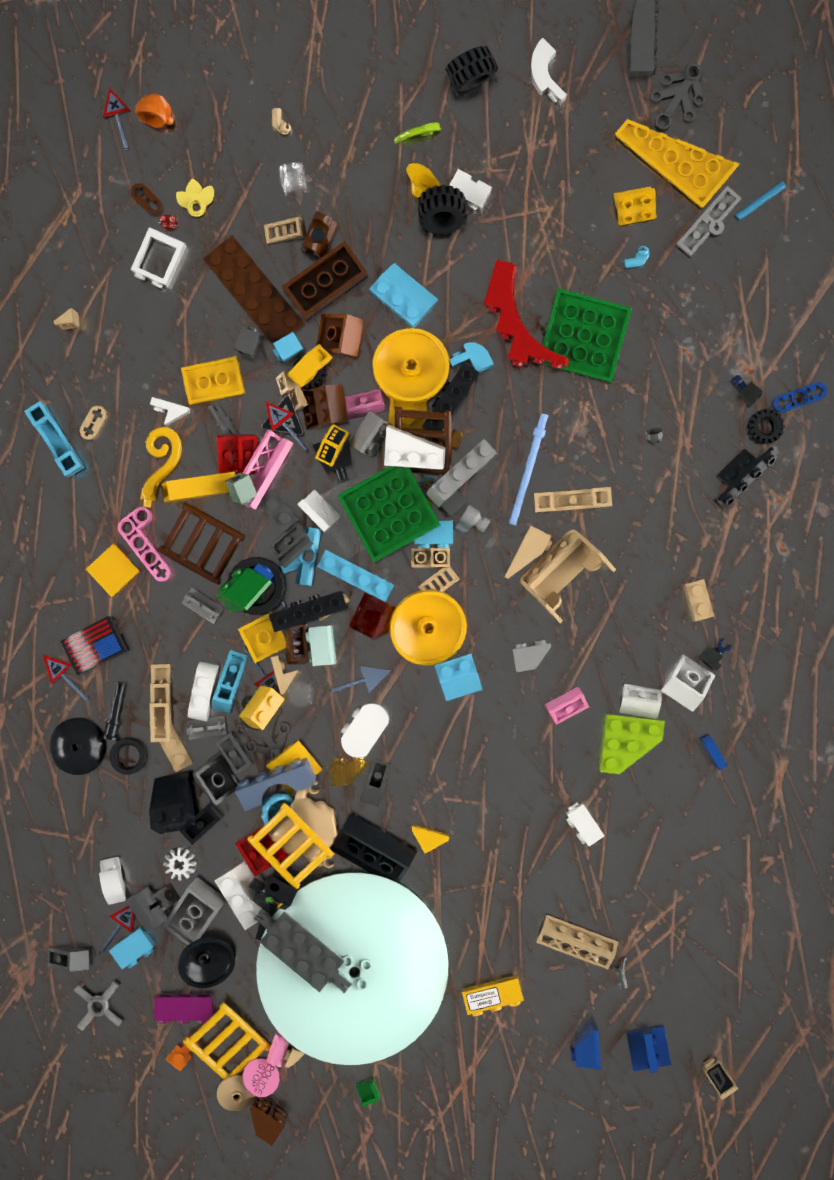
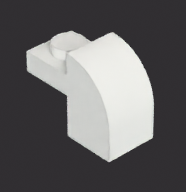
(111, 881)

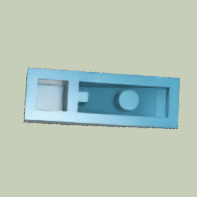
(229, 682)

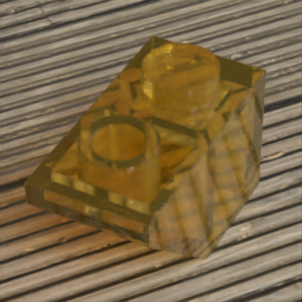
(345, 772)

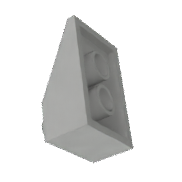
(194, 911)

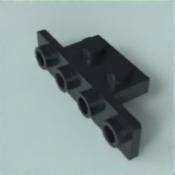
(453, 395)
(742, 473)
(308, 611)

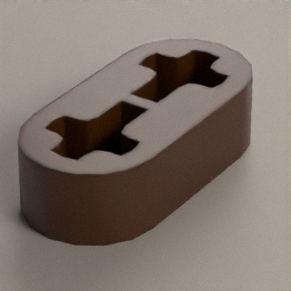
(149, 196)

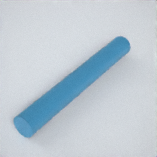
(759, 201)

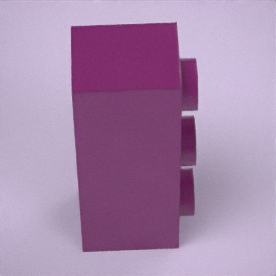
(183, 1008)

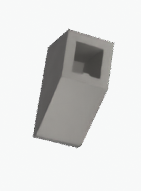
(529, 657)

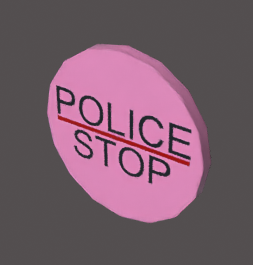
(260, 1078)

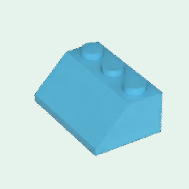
(403, 295)

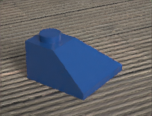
(587, 1049)

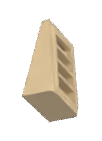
(301, 230)
(448, 583)

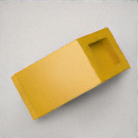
(309, 365)

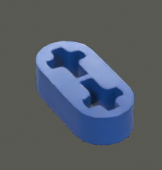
(714, 752)

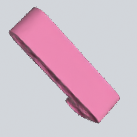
(148, 547)

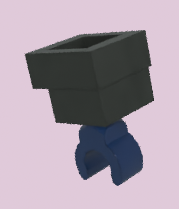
(749, 393)
(712, 656)

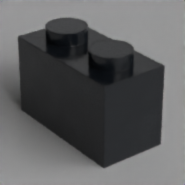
(204, 821)

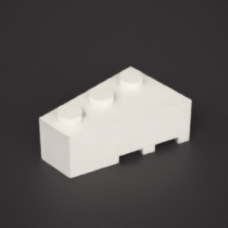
(412, 451)

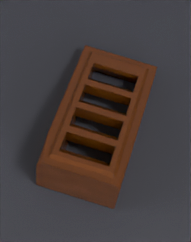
(303, 651)

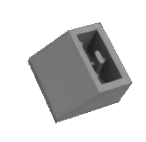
(370, 434)

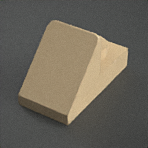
(283, 680)

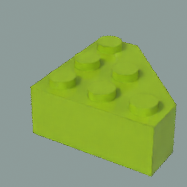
(627, 740)

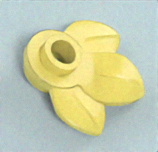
(195, 196)

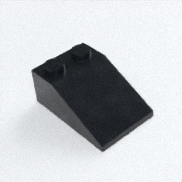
(172, 803)

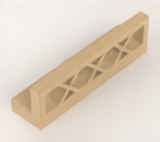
(579, 940)

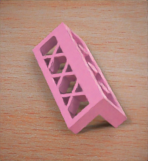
(270, 467)

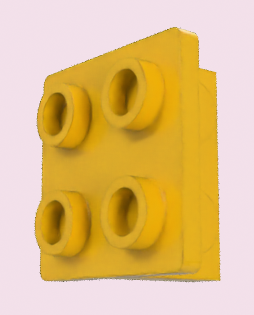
(635, 205)

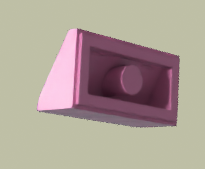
(361, 403)
(567, 705)

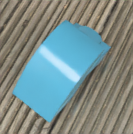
(475, 354)

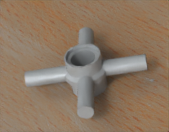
(94, 1012)

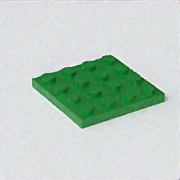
(587, 333)
(389, 511)

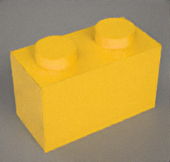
(261, 707)

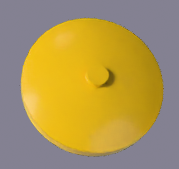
(411, 365)
(428, 627)

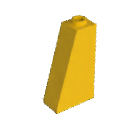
(195, 487)

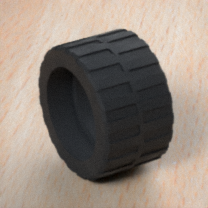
(279, 580)

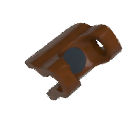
(320, 234)

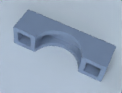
(296, 775)

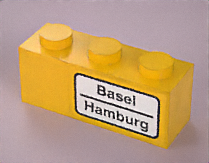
(492, 995)

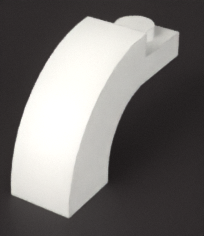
(539, 72)

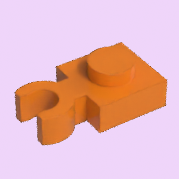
(180, 1056)

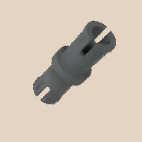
(222, 419)

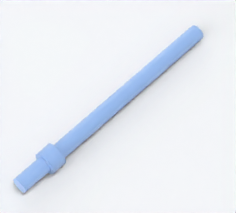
(538, 433)

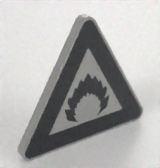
(292, 422)

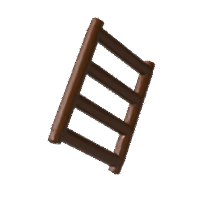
(446, 434)
(220, 528)

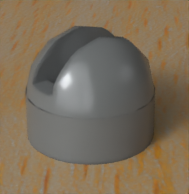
(654, 435)

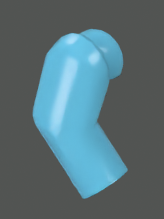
(639, 259)

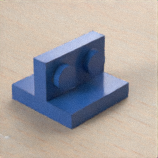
(648, 1048)

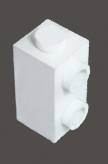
(581, 819)

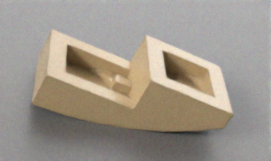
(289, 387)

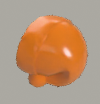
(154, 110)

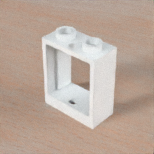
(166, 240)

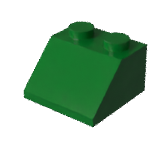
(242, 589)

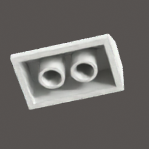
(238, 895)

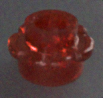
(168, 220)

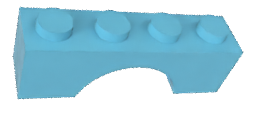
(55, 439)
(355, 575)

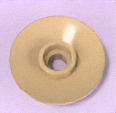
(228, 1088)

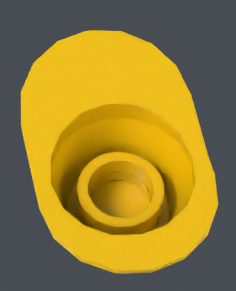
(421, 178)

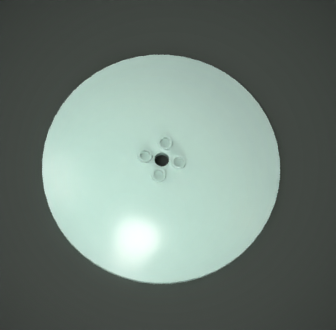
(400, 977)

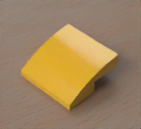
(291, 753)

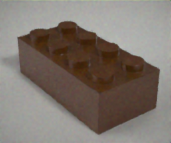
(325, 280)

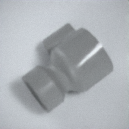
(471, 518)

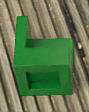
(368, 1092)

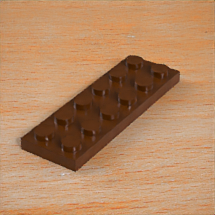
(253, 290)

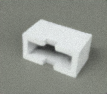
(475, 193)

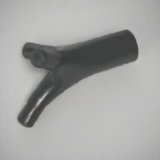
(620, 973)

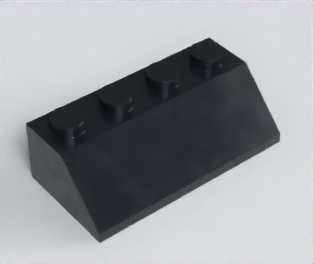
(373, 849)

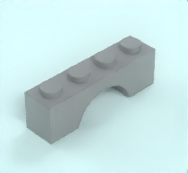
(461, 472)

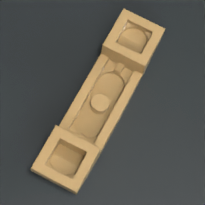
(573, 499)

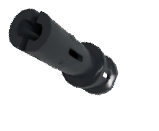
(113, 721)

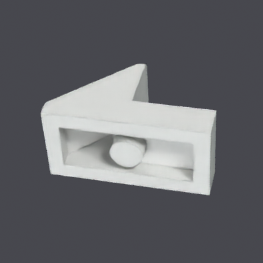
(174, 410)

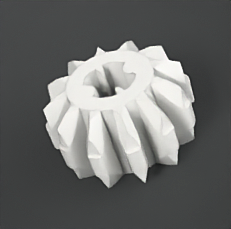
(180, 857)

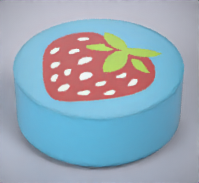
(426, 483)

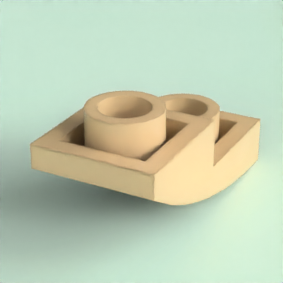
(430, 557)
(292, 1056)

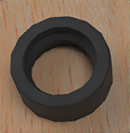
(142, 756)

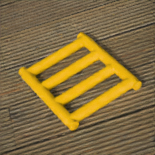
(281, 867)
(237, 1022)

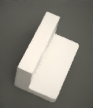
(313, 509)
(641, 701)

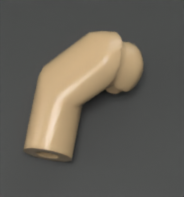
(278, 124)

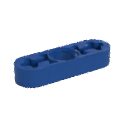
(784, 397)

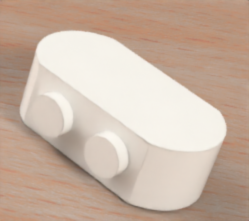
(203, 691)
(364, 729)

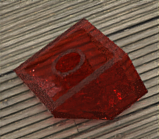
(372, 617)

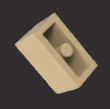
(698, 600)

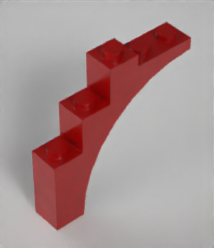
(502, 298)

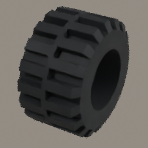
(471, 68)
(442, 209)

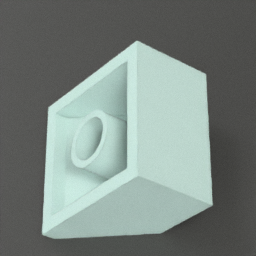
(322, 645)

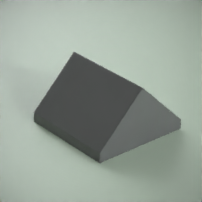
(216, 779)

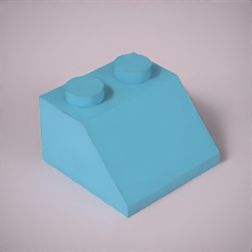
(458, 677)

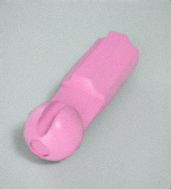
(277, 1050)

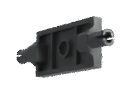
(302, 951)

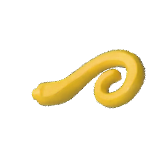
(150, 487)

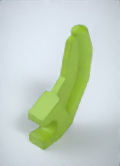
(424, 130)

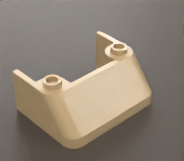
(559, 567)

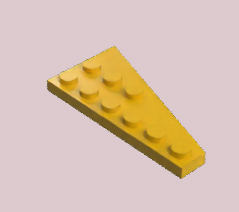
(682, 164)

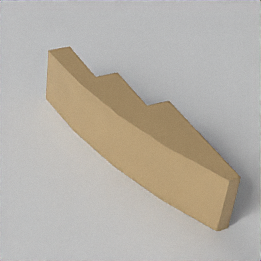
(160, 703)

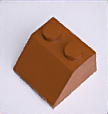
(340, 334)

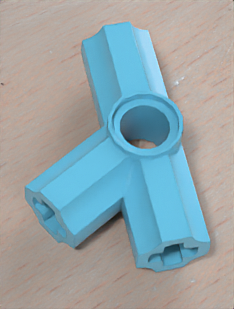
(306, 569)

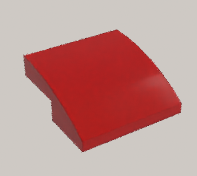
(235, 452)
(253, 858)

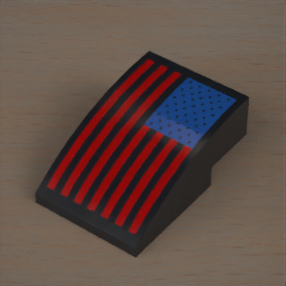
(93, 645)

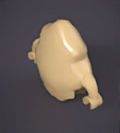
(317, 816)

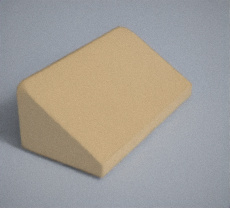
(68, 320)

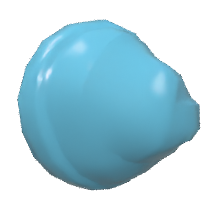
(272, 804)

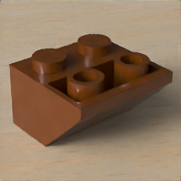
(325, 406)
(267, 1120)

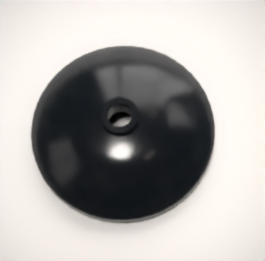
(91, 746)
(209, 969)

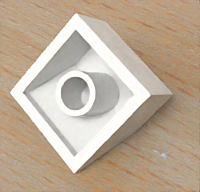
(688, 683)

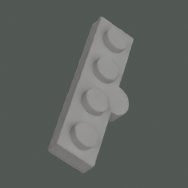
(709, 222)

